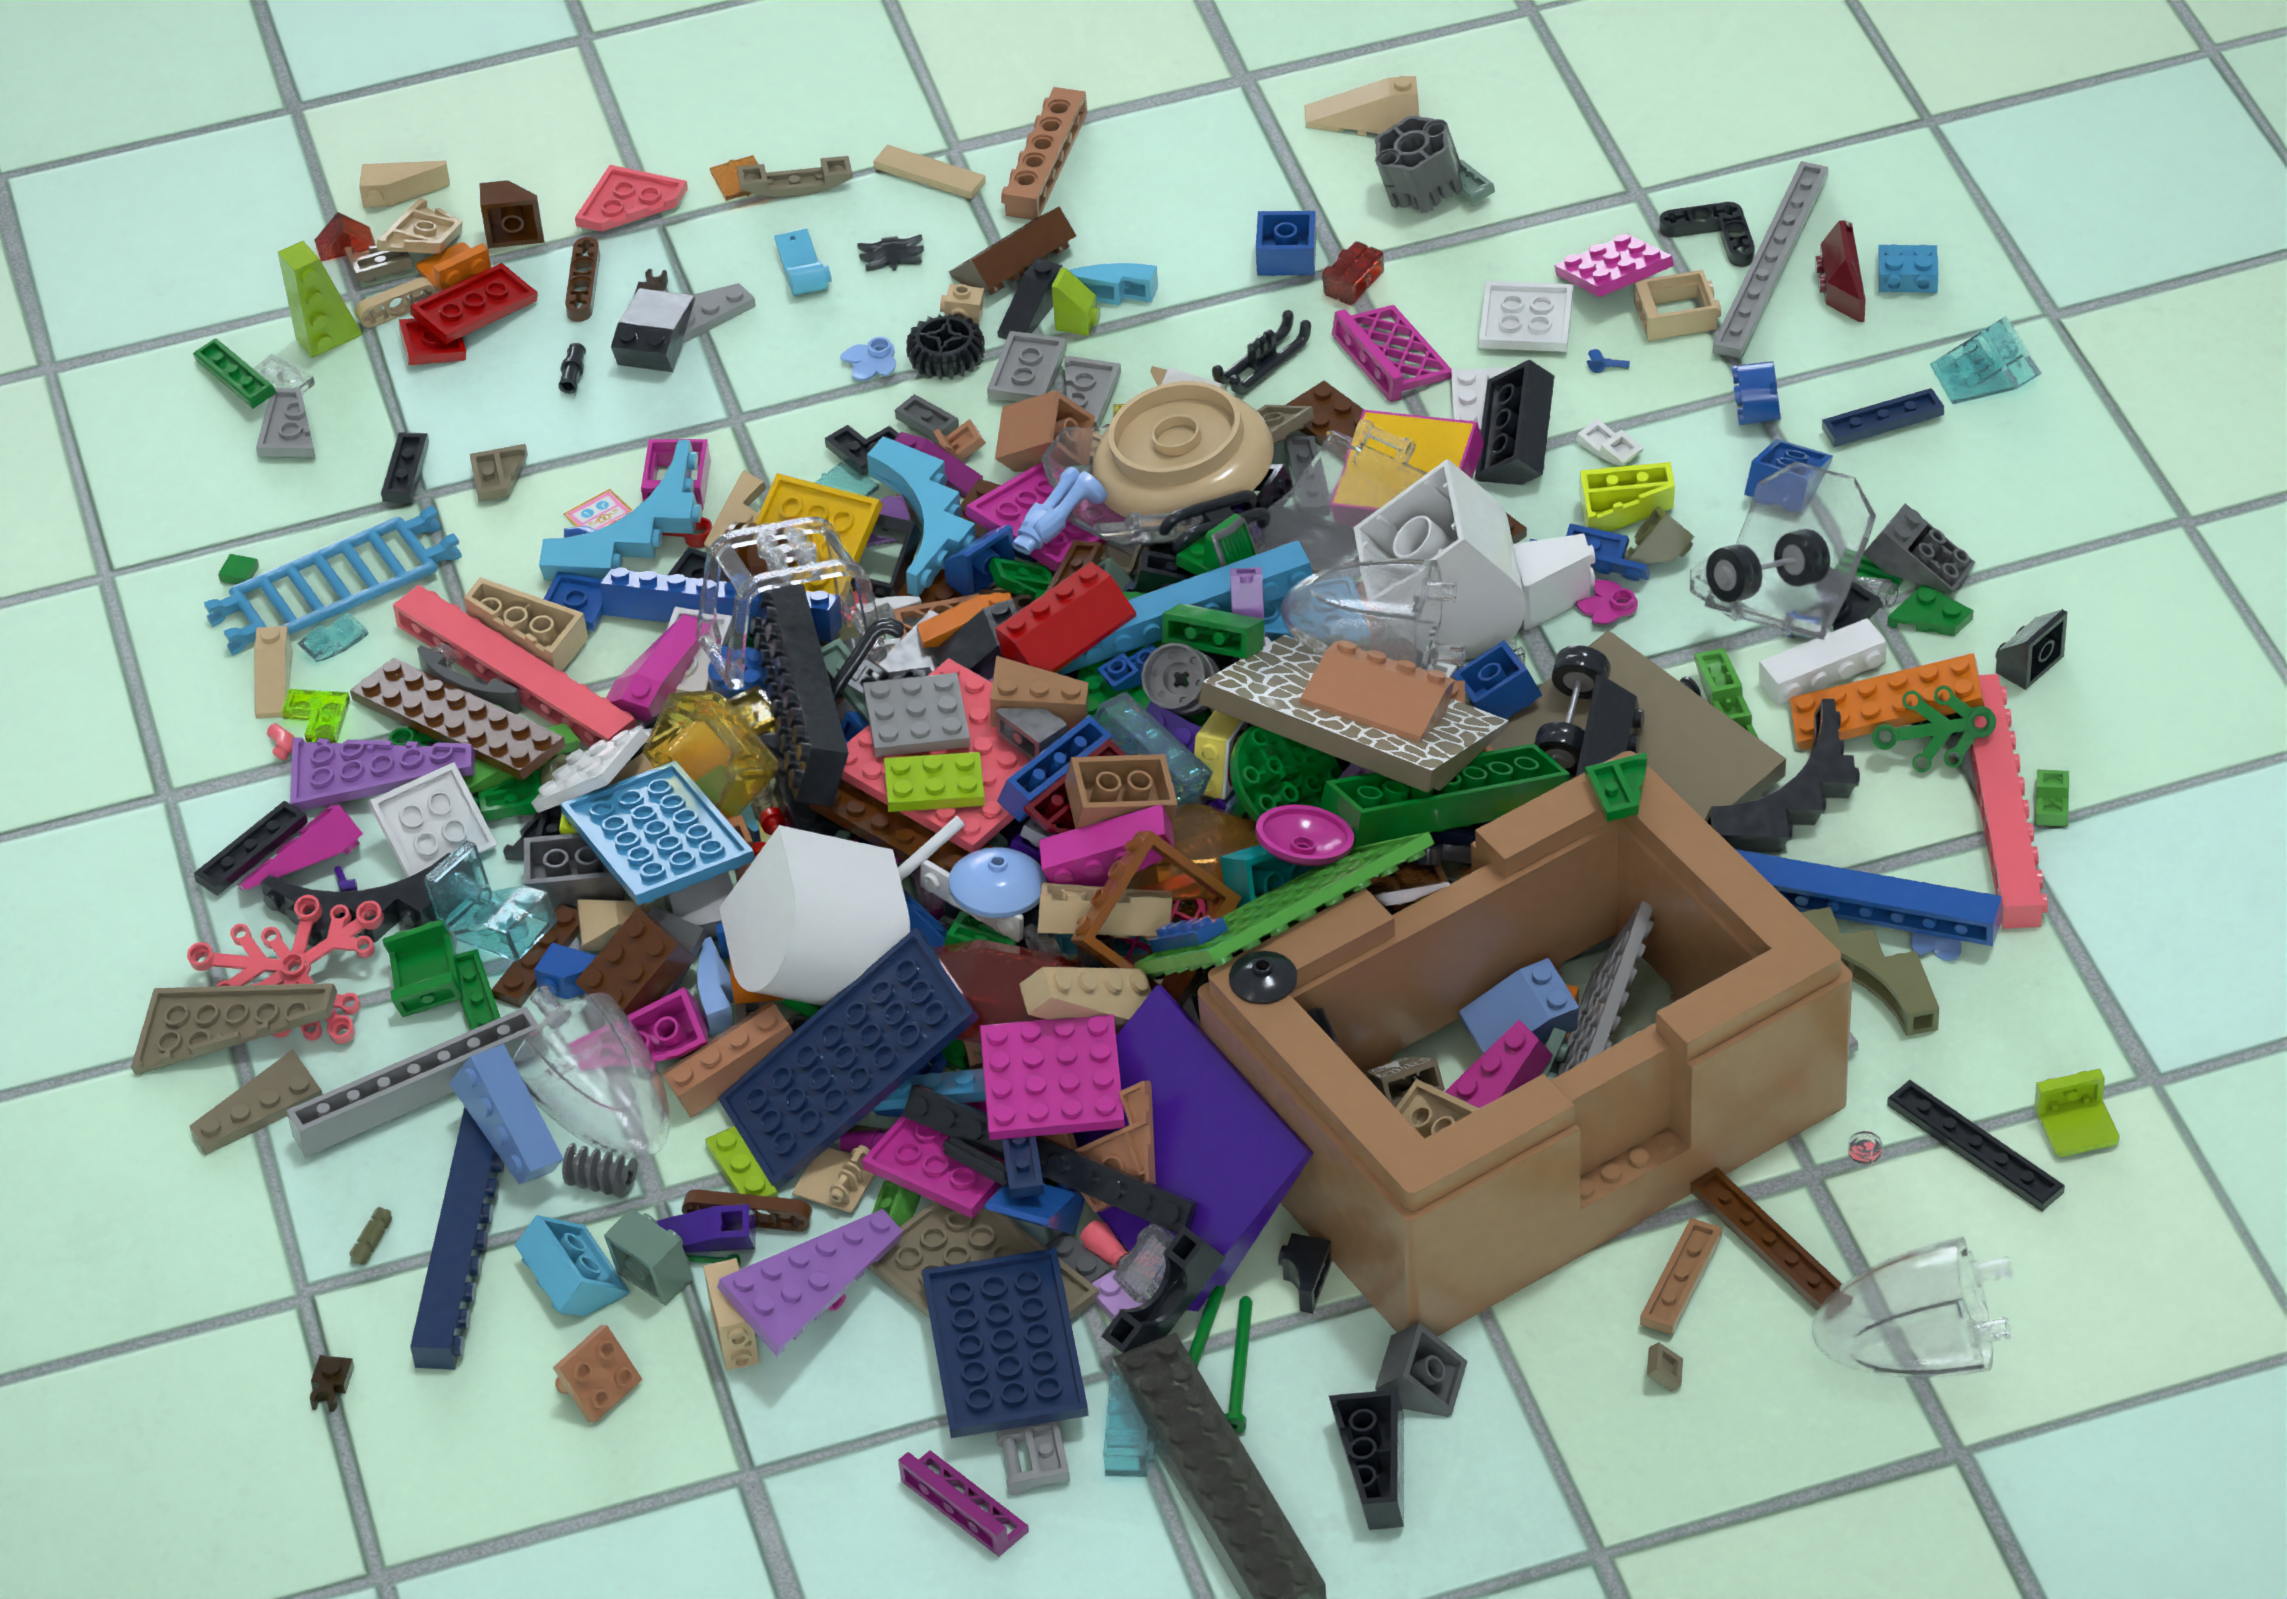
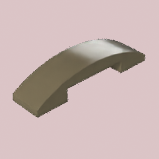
(797, 182)

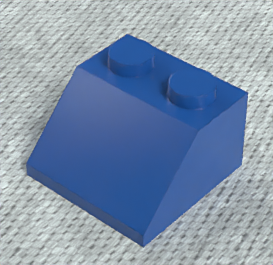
(969, 568)

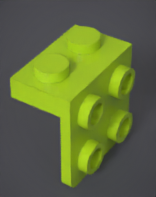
(2075, 1113)

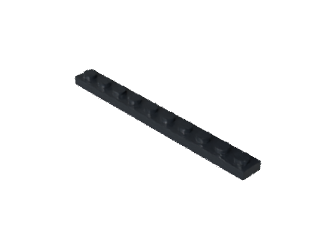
(1056, 1162)

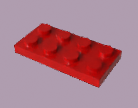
(473, 303)

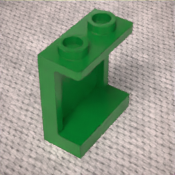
(423, 968)

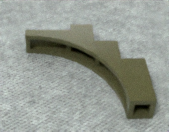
(1893, 979)

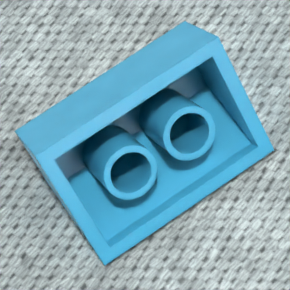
(570, 1266)

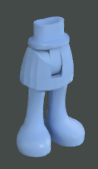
(1048, 519)

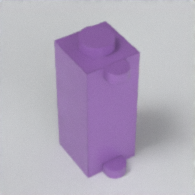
(1247, 592)

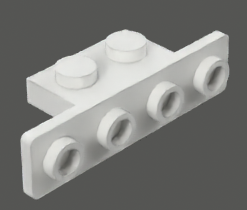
(937, 882)

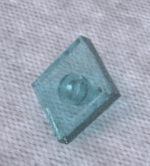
(458, 884)

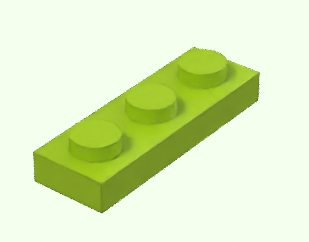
(739, 1164)

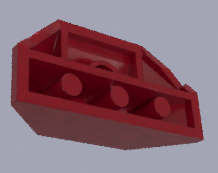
(1841, 272)
(1052, 806)

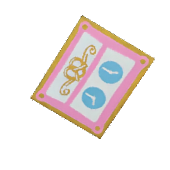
(598, 510)

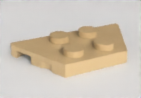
(421, 231)

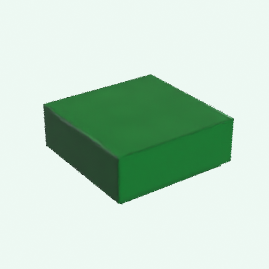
(238, 569)

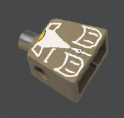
(1398, 1076)

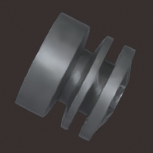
(1165, 674)

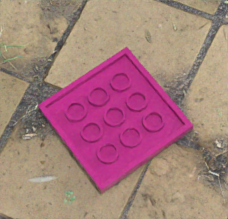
(1011, 504)
(1051, 1077)
(916, 1160)

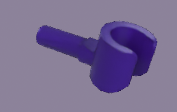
(343, 883)

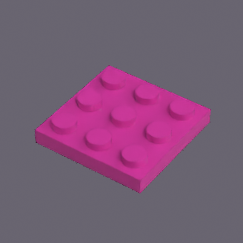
(1613, 265)

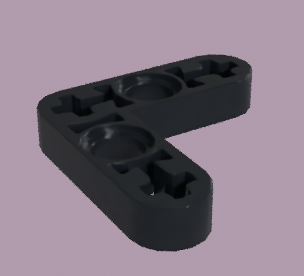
(1723, 223)
(1447, 852)

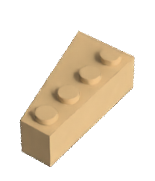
(524, 619)

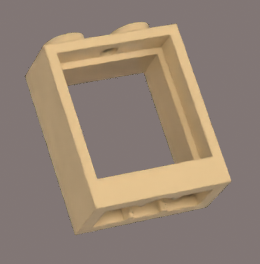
(1676, 288)
(733, 1332)

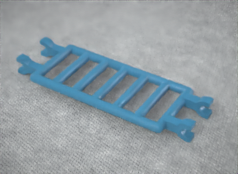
(407, 529)

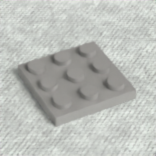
(916, 714)

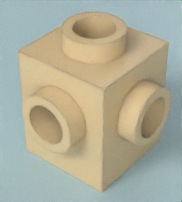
(964, 301)

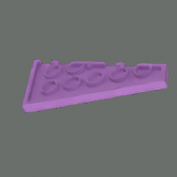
(358, 769)
(802, 1282)

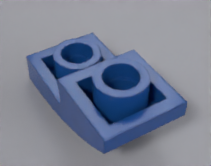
(1125, 672)

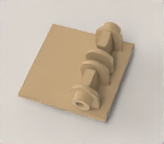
(835, 1179)

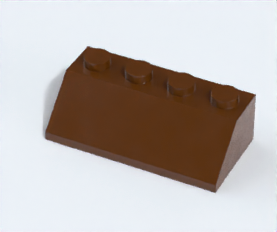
(1015, 252)

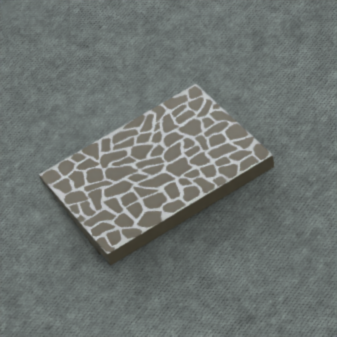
(1268, 693)

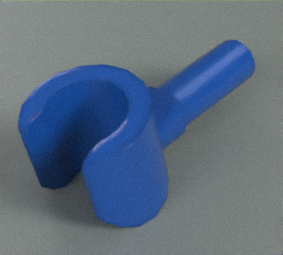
(1599, 363)

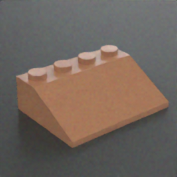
(1378, 691)

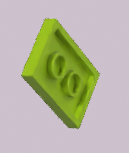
(934, 781)

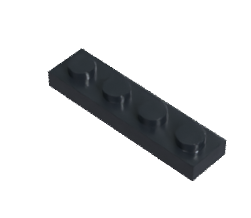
(250, 847)

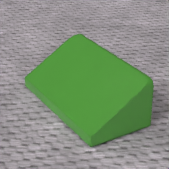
(897, 1202)

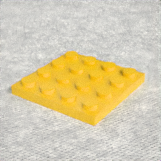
(847, 511)

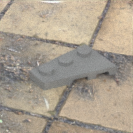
(717, 307)
(1091, 384)
(285, 426)

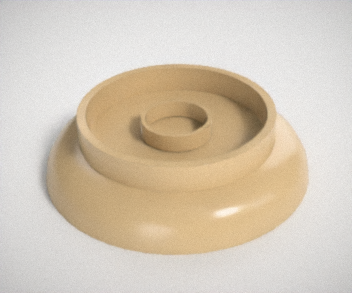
(1181, 449)

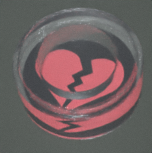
(1865, 1147)

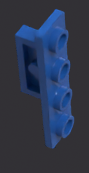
(1610, 553)

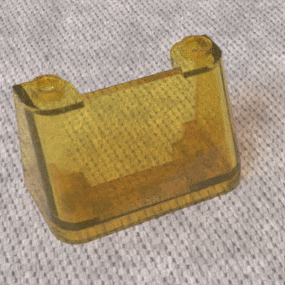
(712, 748)

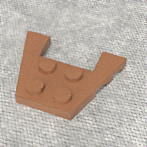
(1128, 1148)

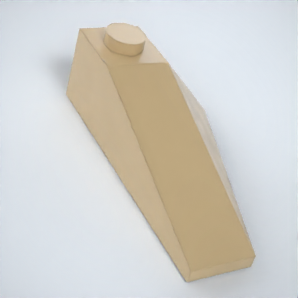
(1366, 108)

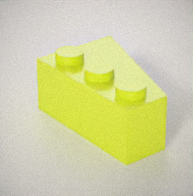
(1625, 494)

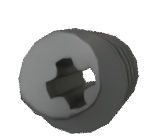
(598, 1173)

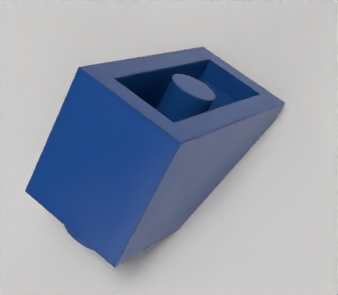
(560, 970)

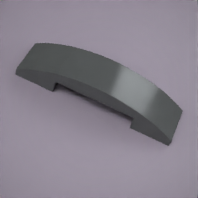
(494, 692)

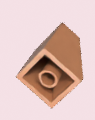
(1032, 426)

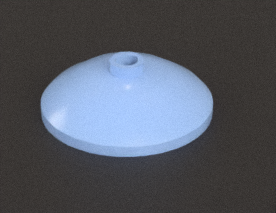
(996, 882)

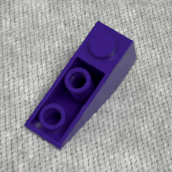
(715, 1228)

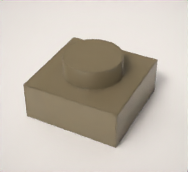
(1665, 1366)

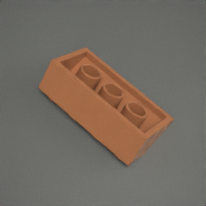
(716, 1066)

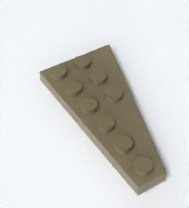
(207, 1019)

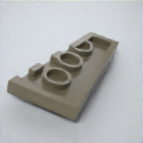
(256, 1104)

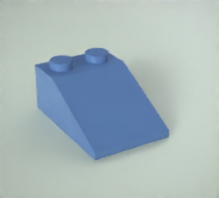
(1529, 995)

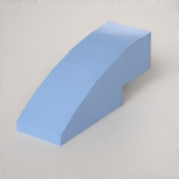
(714, 989)

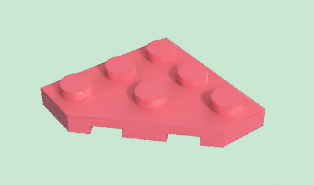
(628, 196)

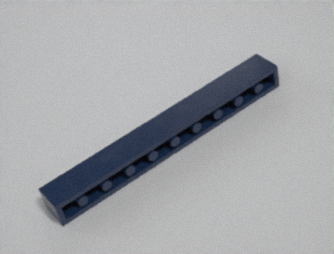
(457, 1250)

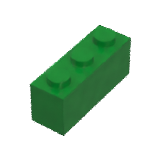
(1213, 630)

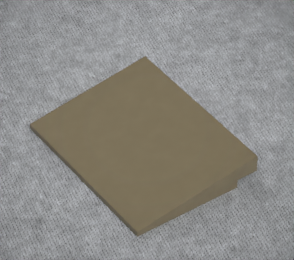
(1685, 737)

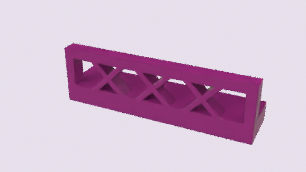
(959, 1507)

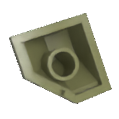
(1660, 539)

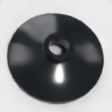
(1263, 977)

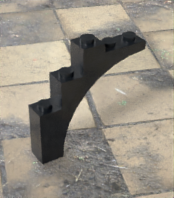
(1768, 822)
(399, 901)

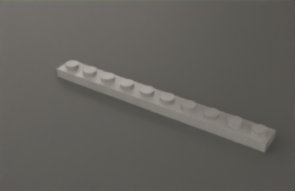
(1770, 260)

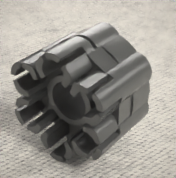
(1416, 161)

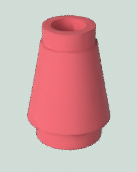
(1103, 1242)

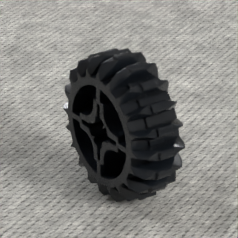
(945, 346)

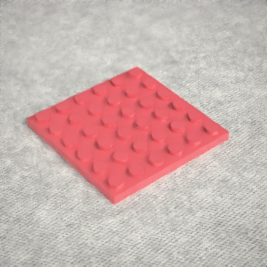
(997, 758)

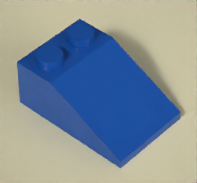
(1779, 455)
(1055, 1209)

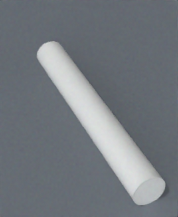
(930, 847)

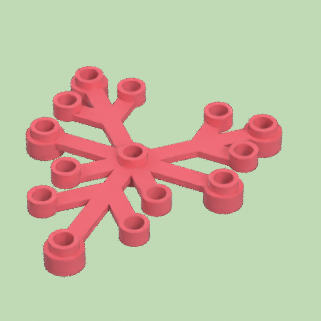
(339, 937)

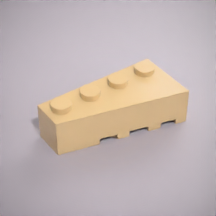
(1133, 915)
(1085, 993)

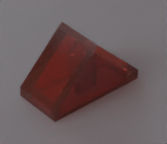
(342, 233)

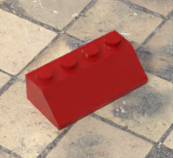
(1065, 620)

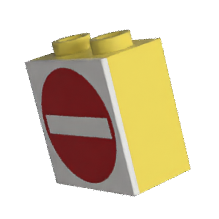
(1214, 749)

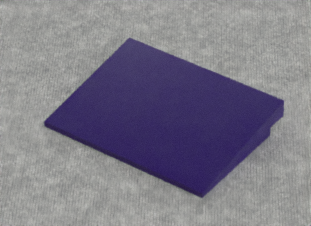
(1210, 1135)

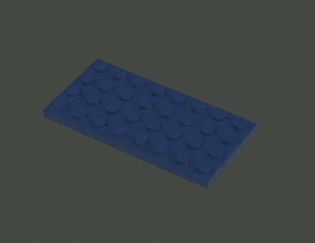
(847, 1058)

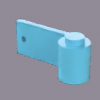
(801, 264)

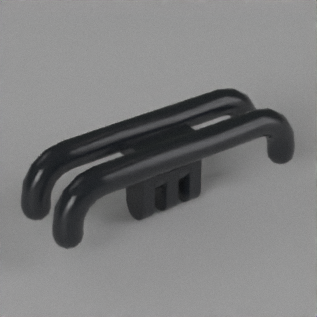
(1263, 356)
(1213, 513)
(858, 667)

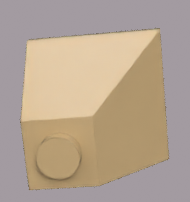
(602, 919)

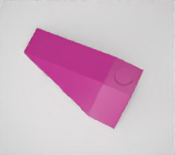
(657, 671)
(319, 839)

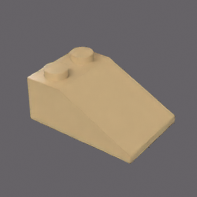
(1431, 1108)

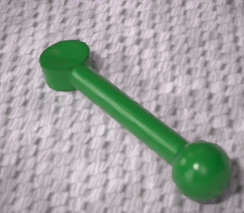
(711, 1259)

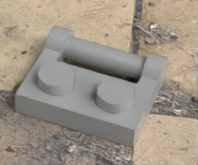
(1045, 1455)

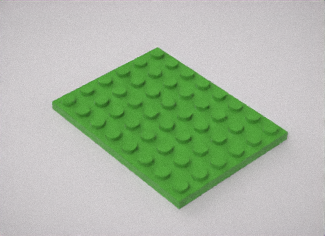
(1289, 903)

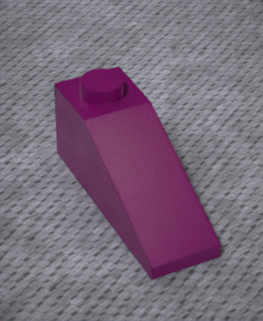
(959, 475)

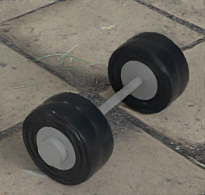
(1737, 574)
(1574, 676)

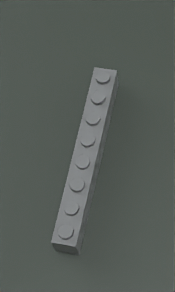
(400, 1086)

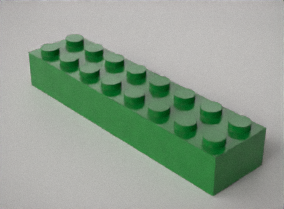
(1481, 792)

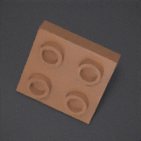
(596, 1374)

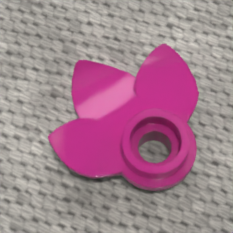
(1608, 602)

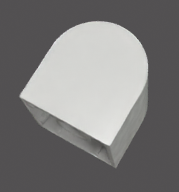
(1470, 537)
(812, 915)

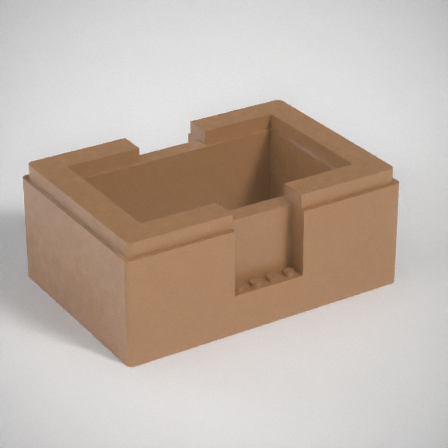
(1564, 1161)

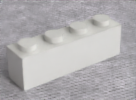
(1822, 662)

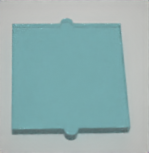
(849, 480)

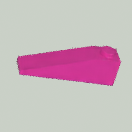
(671, 1025)

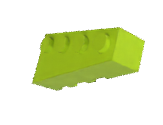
(315, 305)

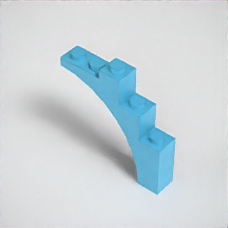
(938, 508)
(636, 535)

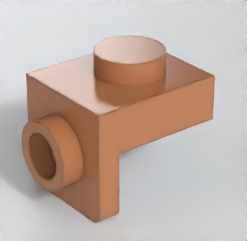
(961, 441)

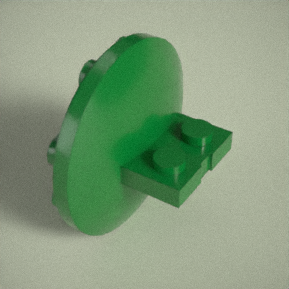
(1277, 772)

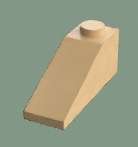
(398, 182)
(272, 670)

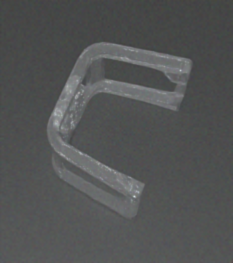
(722, 555)

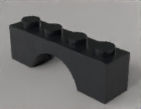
(1188, 1269)

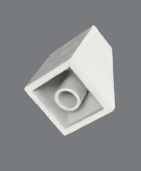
(1554, 576)

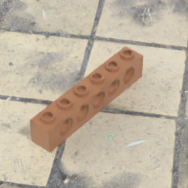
(1044, 153)

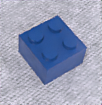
(1286, 243)
(1498, 682)

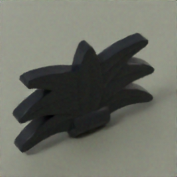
(891, 252)

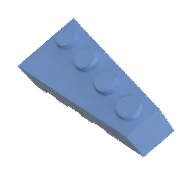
(507, 1114)

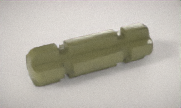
(370, 1235)

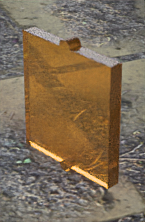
(726, 177)

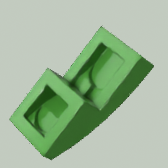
(2052, 798)

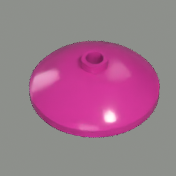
(1304, 835)

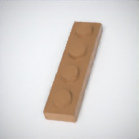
(1681, 1276)

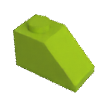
(1073, 304)

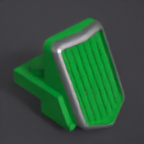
(1219, 547)

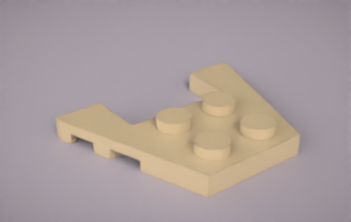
(737, 508)

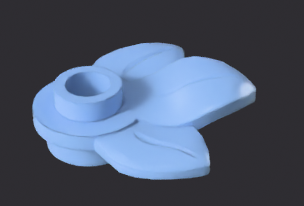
(871, 358)

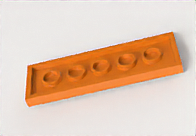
(1879, 698)

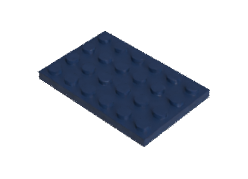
(1004, 1343)

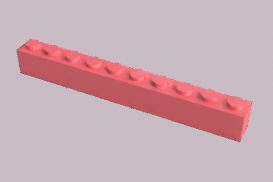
(493, 656)
(2006, 815)

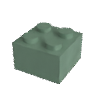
(649, 1255)

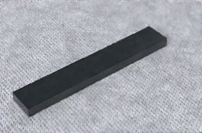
(1976, 1145)

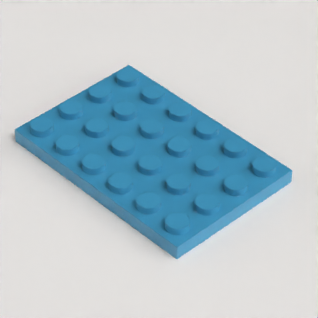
(657, 833)

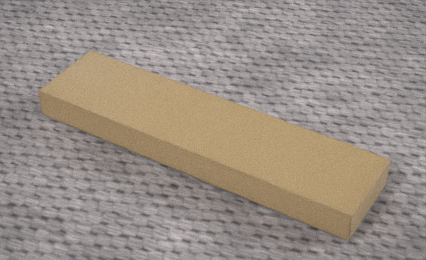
(929, 172)

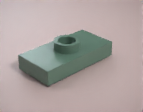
(1474, 184)

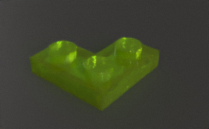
(321, 708)

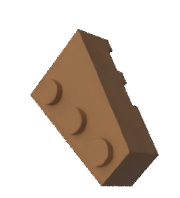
(1031, 687)

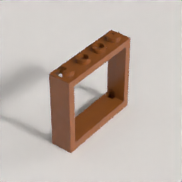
(1119, 878)

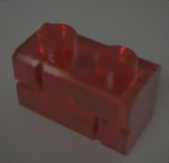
(1352, 273)

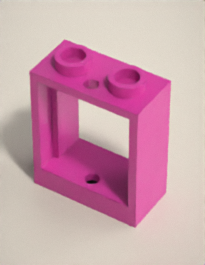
(661, 453)

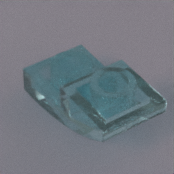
(329, 642)

